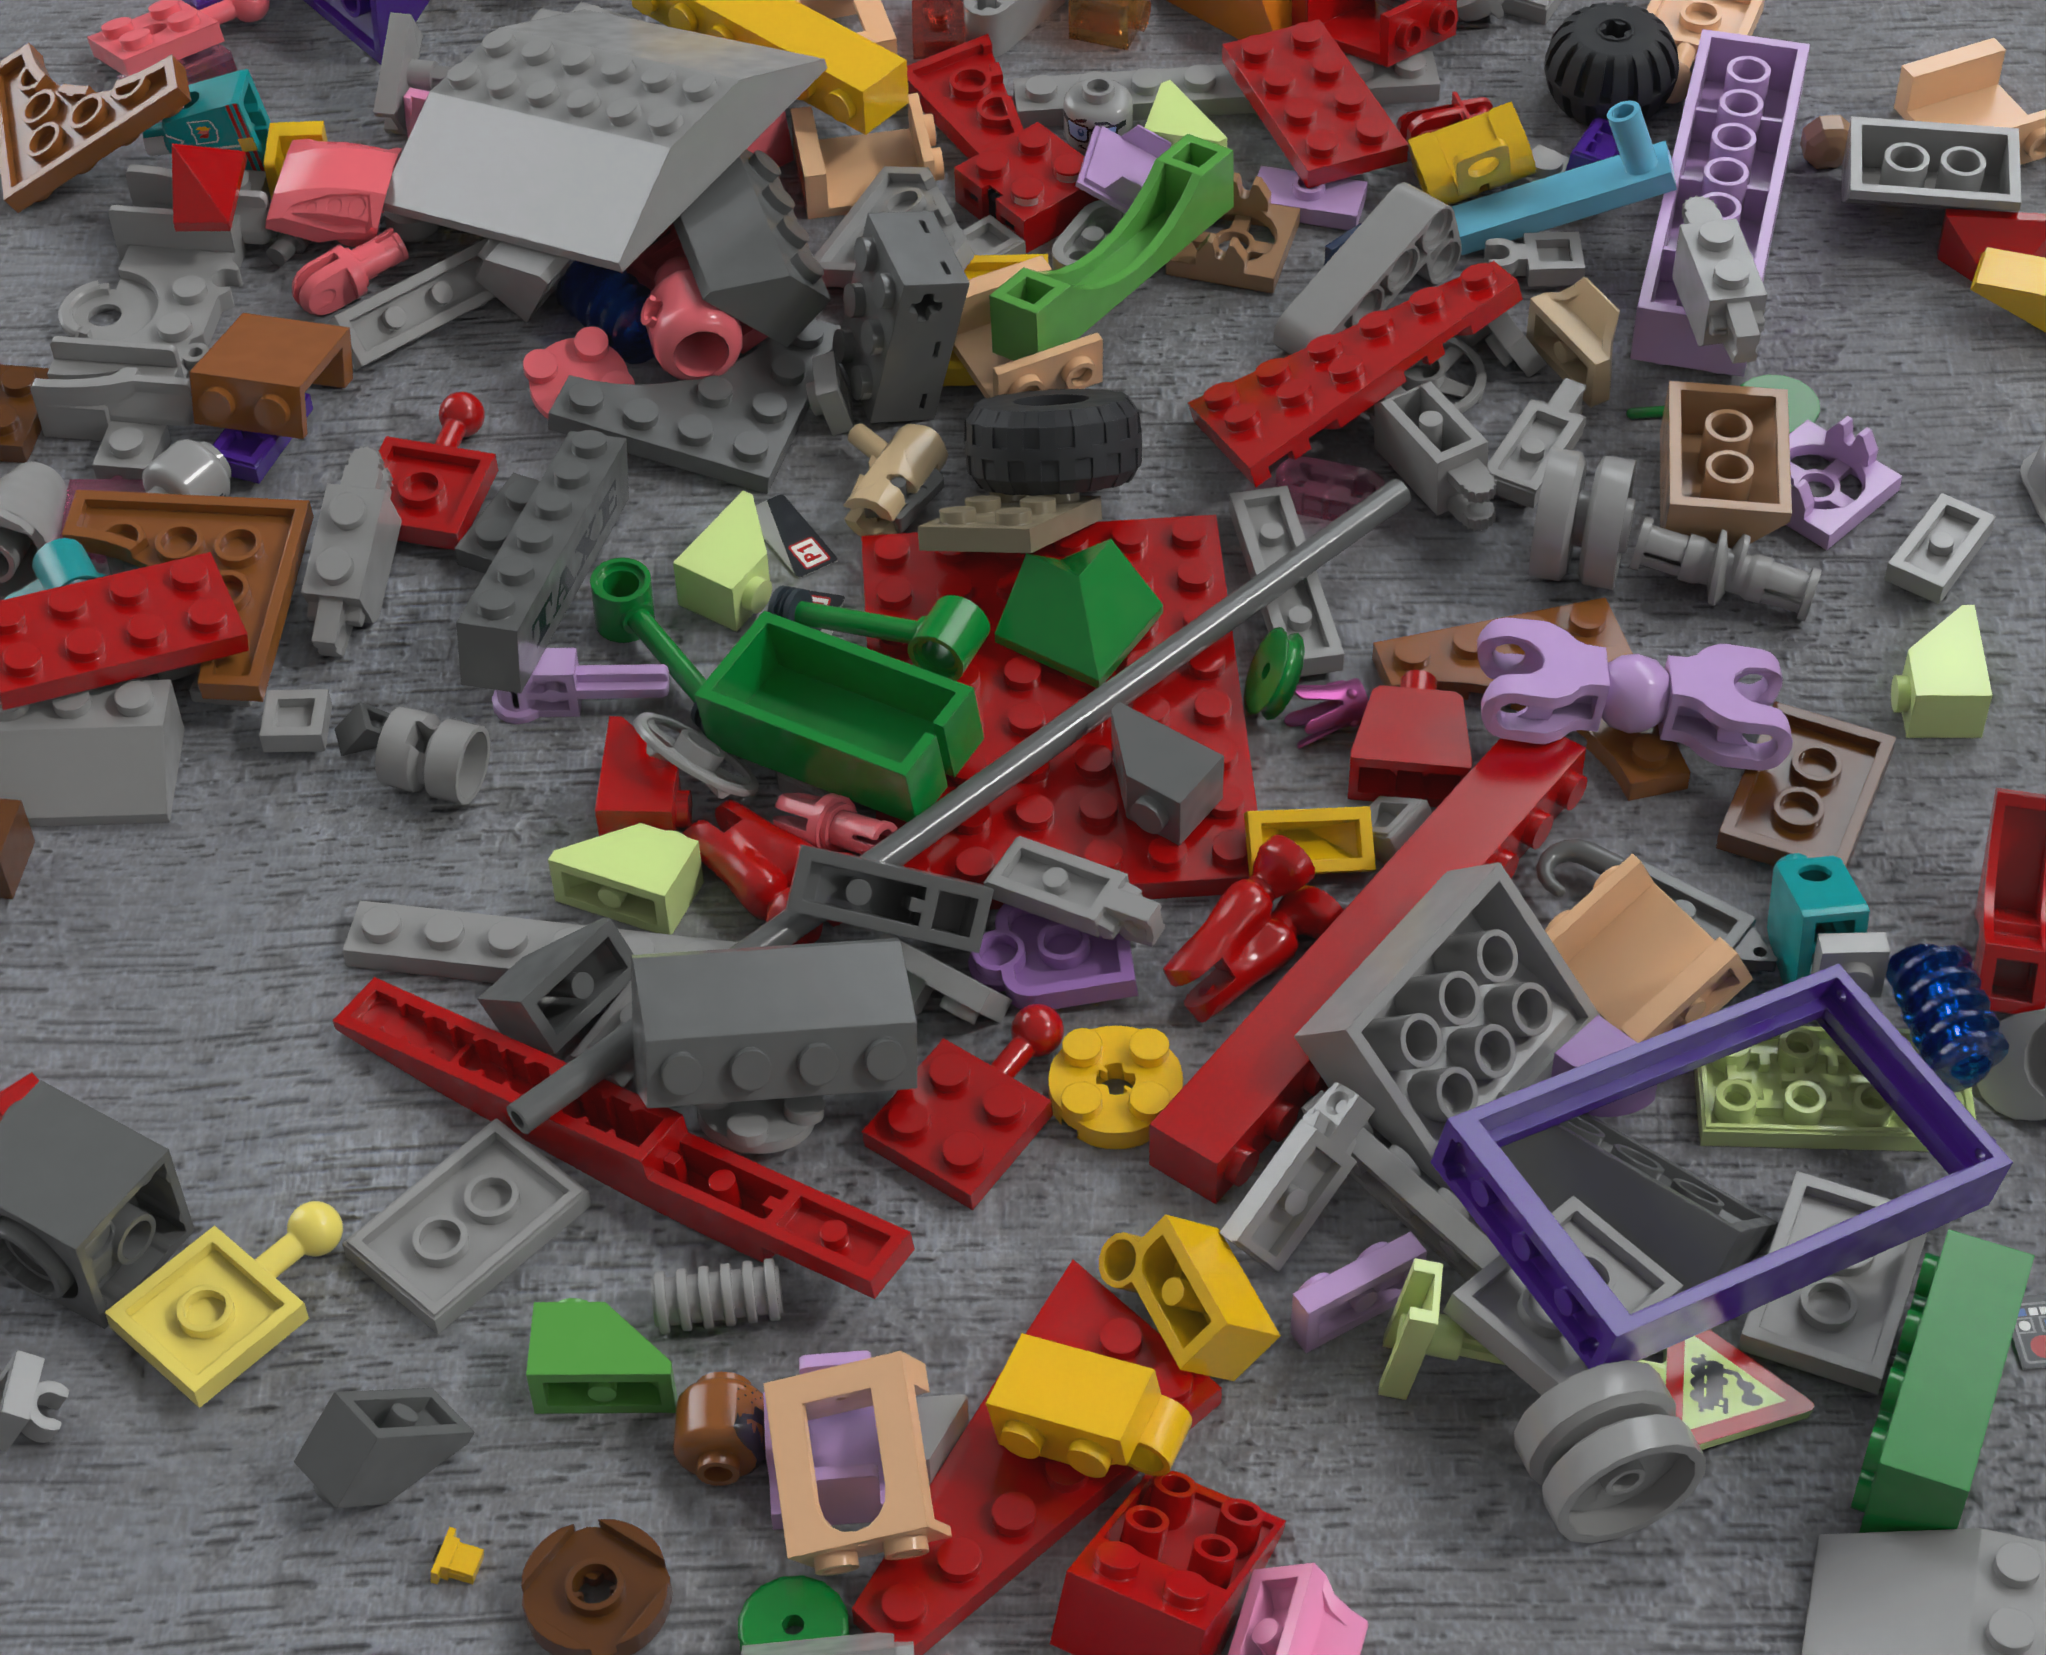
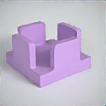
(843, 1456)

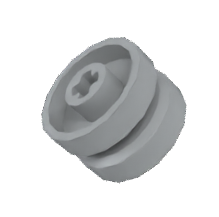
(1581, 518)
(1609, 1451)

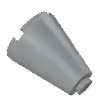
(29, 518)

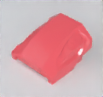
(332, 191)

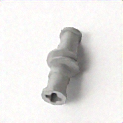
(1725, 569)

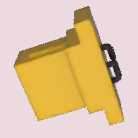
(456, 1560)

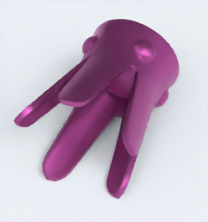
(1342, 708)

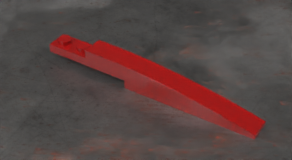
(629, 1145)

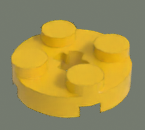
(1113, 1053)

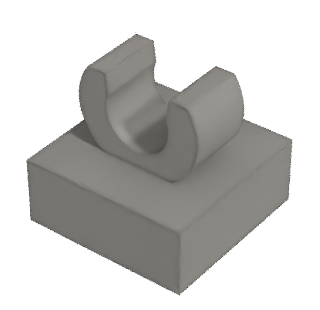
(19, 1400)

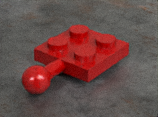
(439, 484)
(966, 1114)

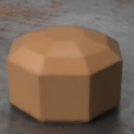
(1825, 141)

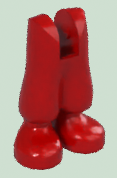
(752, 860)
(1246, 936)

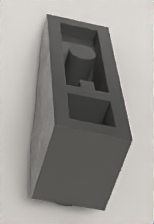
(890, 898)

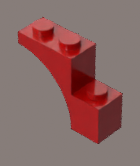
(2013, 904)

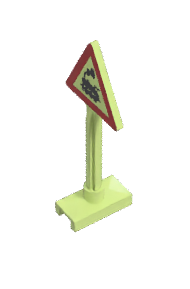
(1712, 1382)

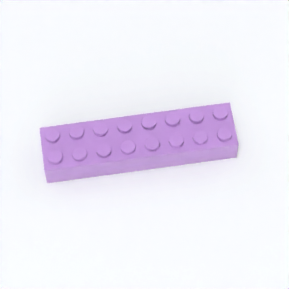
(1735, 152)

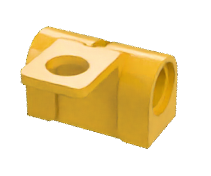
(1472, 155)

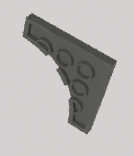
(714, 426)

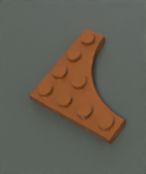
(66, 129)
(253, 545)
(1636, 760)

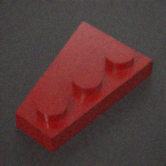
(966, 95)

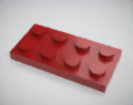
(1314, 103)
(116, 630)

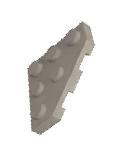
(891, 191)

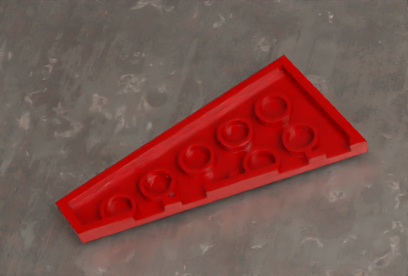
(1346, 371)
(1012, 1506)

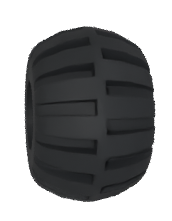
(1610, 58)

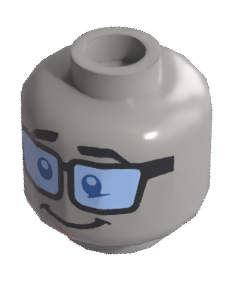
(1097, 103)

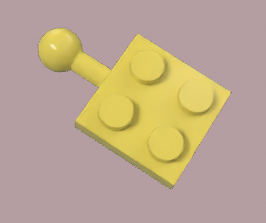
(218, 1307)

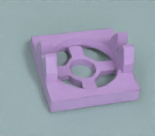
(1847, 456)

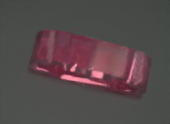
(1328, 486)

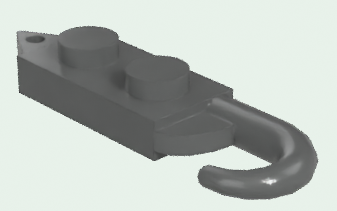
(1709, 912)

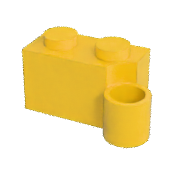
(1192, 1295)
(1085, 1410)

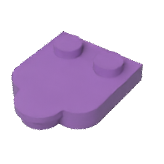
(1051, 962)

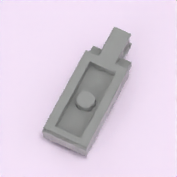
(1524, 451)
(1074, 893)
(1299, 1179)

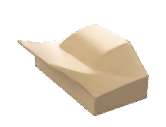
(1576, 336)

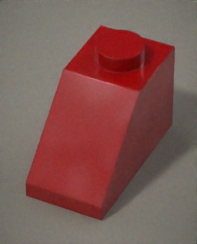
(638, 786)

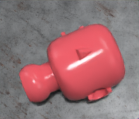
(684, 330)

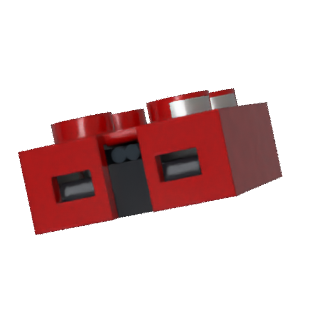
(1025, 185)

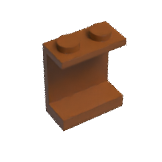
(261, 373)

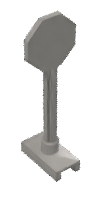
(403, 70)

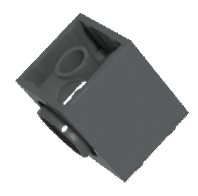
(84, 1203)

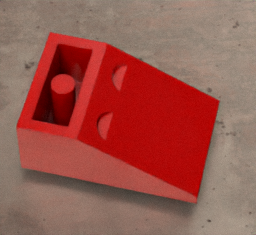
(1165, 1572)

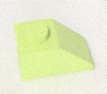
(726, 567)
(1945, 681)
(630, 876)

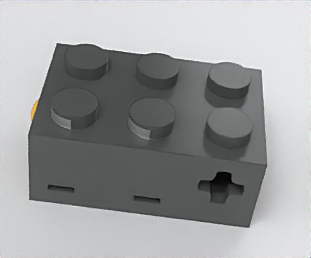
(900, 316)

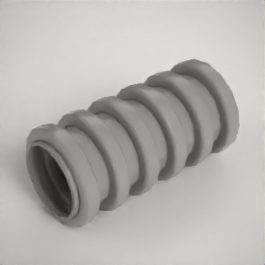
(716, 1296)

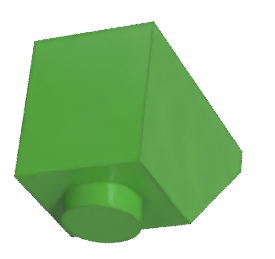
(594, 1362)

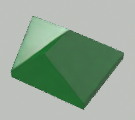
(1078, 612)

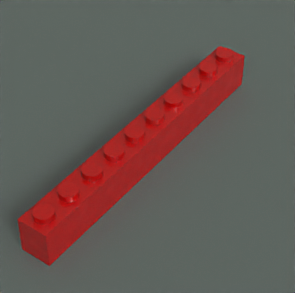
(1261, 1073)

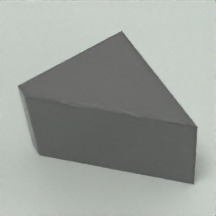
(360, 729)

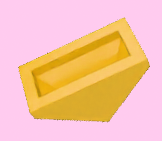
(1332, 837)

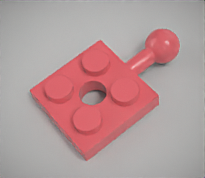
(166, 30)

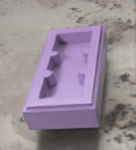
(1325, 205)

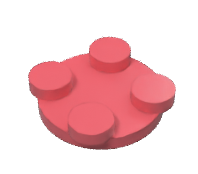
(582, 356)

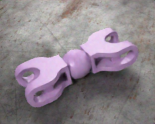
(1691, 699)

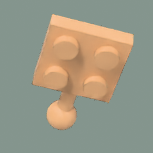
(1688, 18)

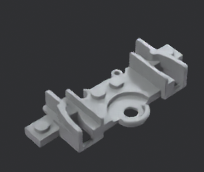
(134, 375)

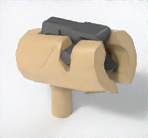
(899, 478)

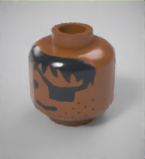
(720, 1428)

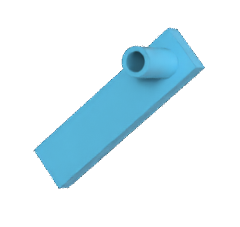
(1633, 176)

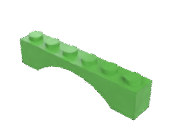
(1177, 203)

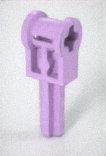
(562, 683)

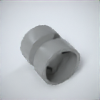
(424, 753)

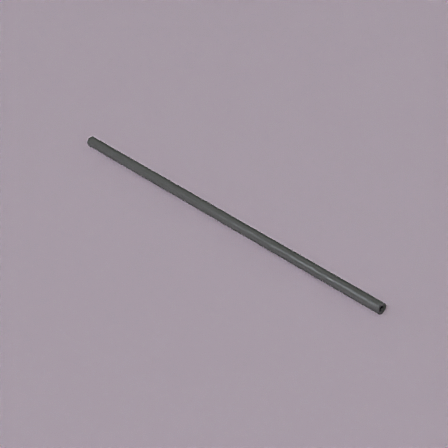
(1009, 769)

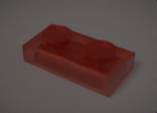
(936, 26)

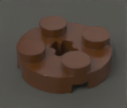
(590, 1555)

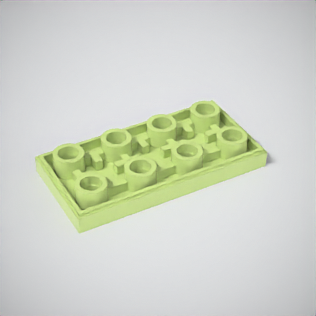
(1799, 1095)

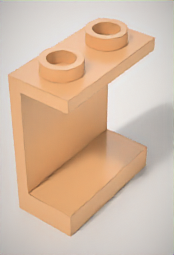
(1966, 90)
(841, 168)
(1061, 367)
(1644, 955)

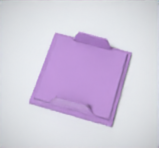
(1119, 165)

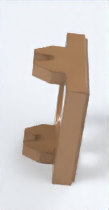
(1233, 266)

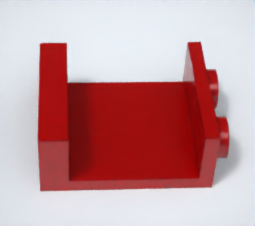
(1379, 33)

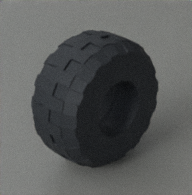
(1053, 441)

